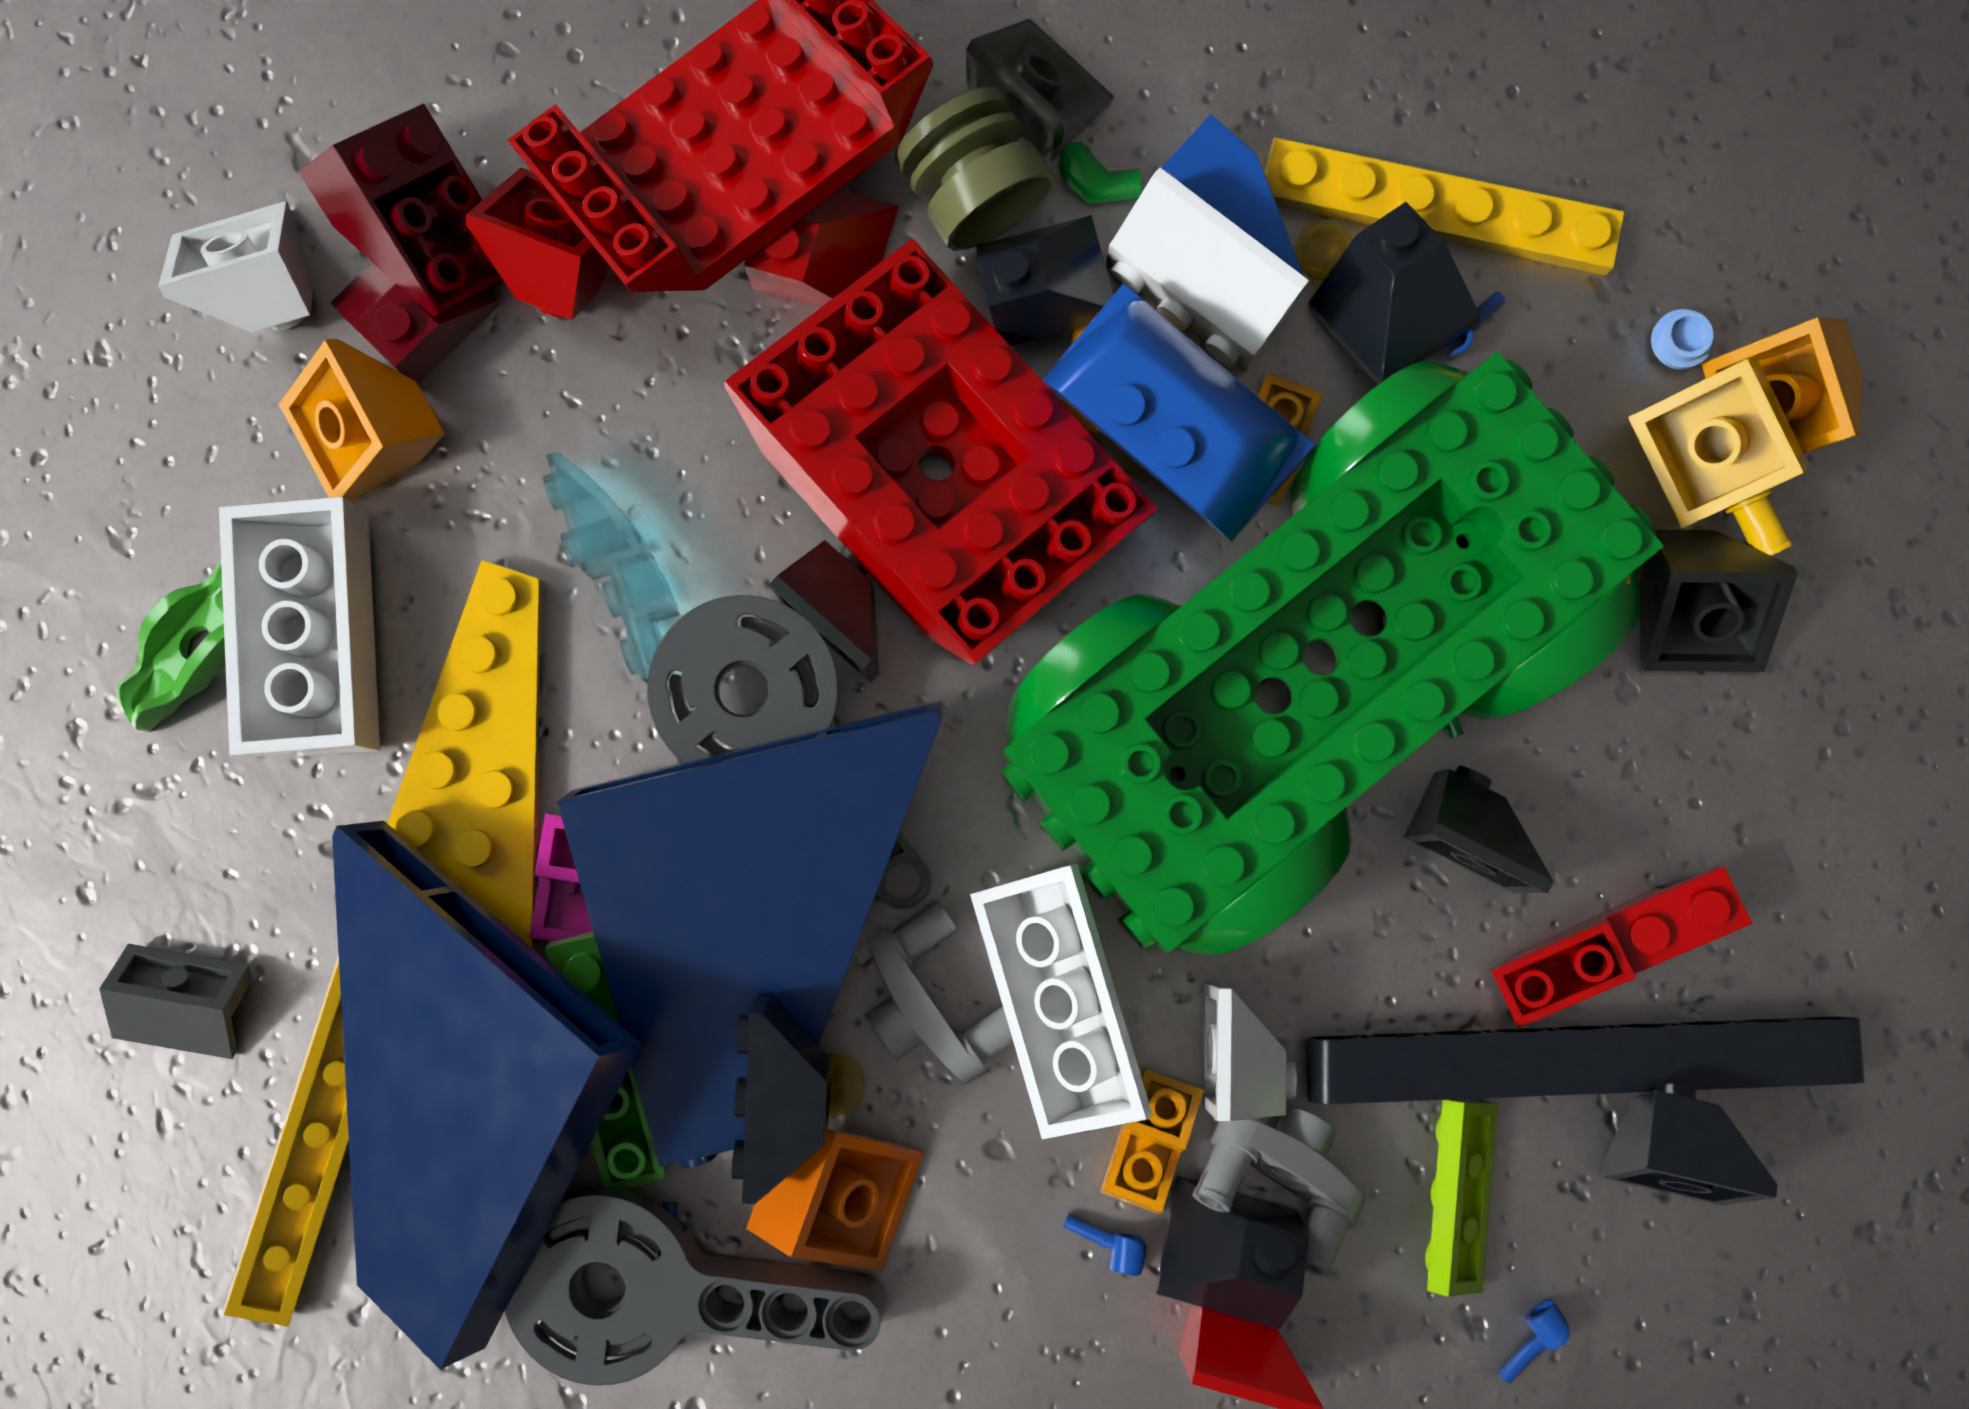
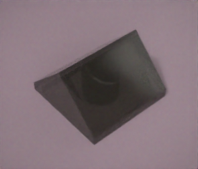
(1040, 82)

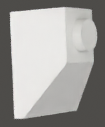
(242, 270)
(1241, 1061)

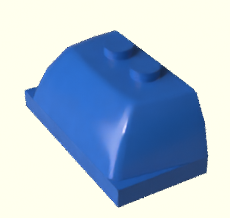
(1178, 413)

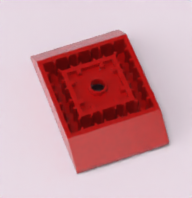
(916, 372)

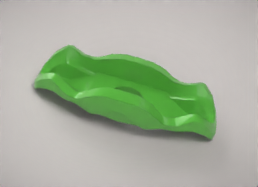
(163, 670)

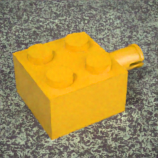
(1724, 450)

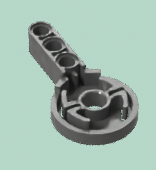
(707, 647)
(666, 1293)

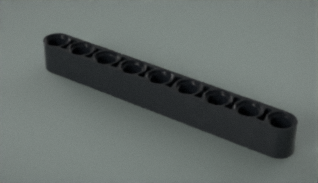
(1583, 1059)

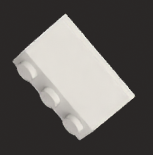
(1203, 272)

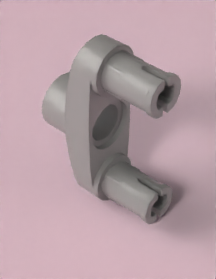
(909, 1013)
(1295, 1160)

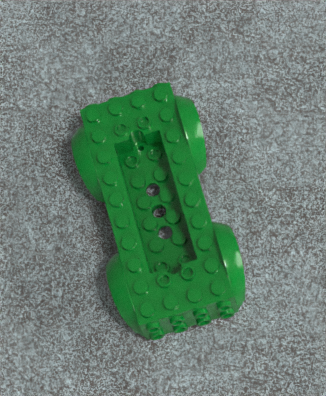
(1498, 588)

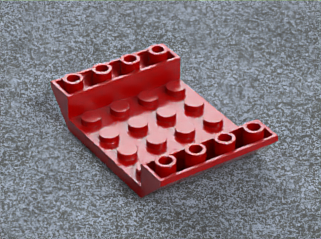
(732, 139)

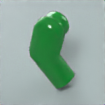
(1092, 180)

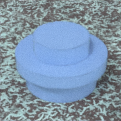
(1682, 339)

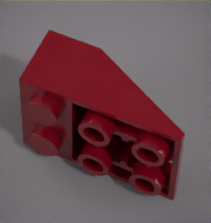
(405, 207)

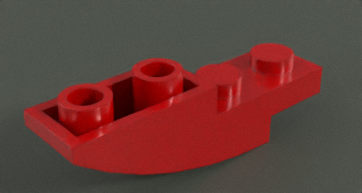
(1619, 944)

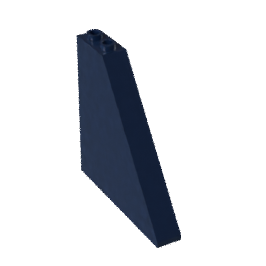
(732, 888)
(463, 1091)

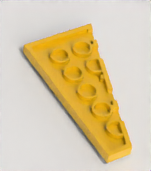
(477, 759)

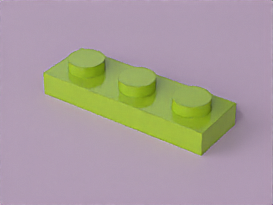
(1461, 1197)

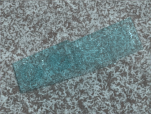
(610, 545)

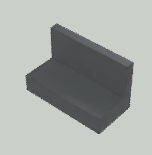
(174, 1000)

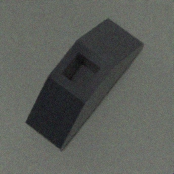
(781, 1098)

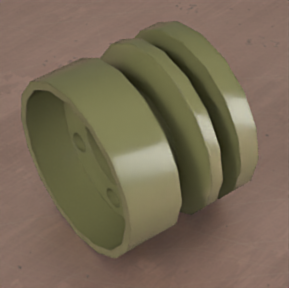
(974, 168)

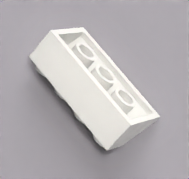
(299, 628)
(1061, 1003)

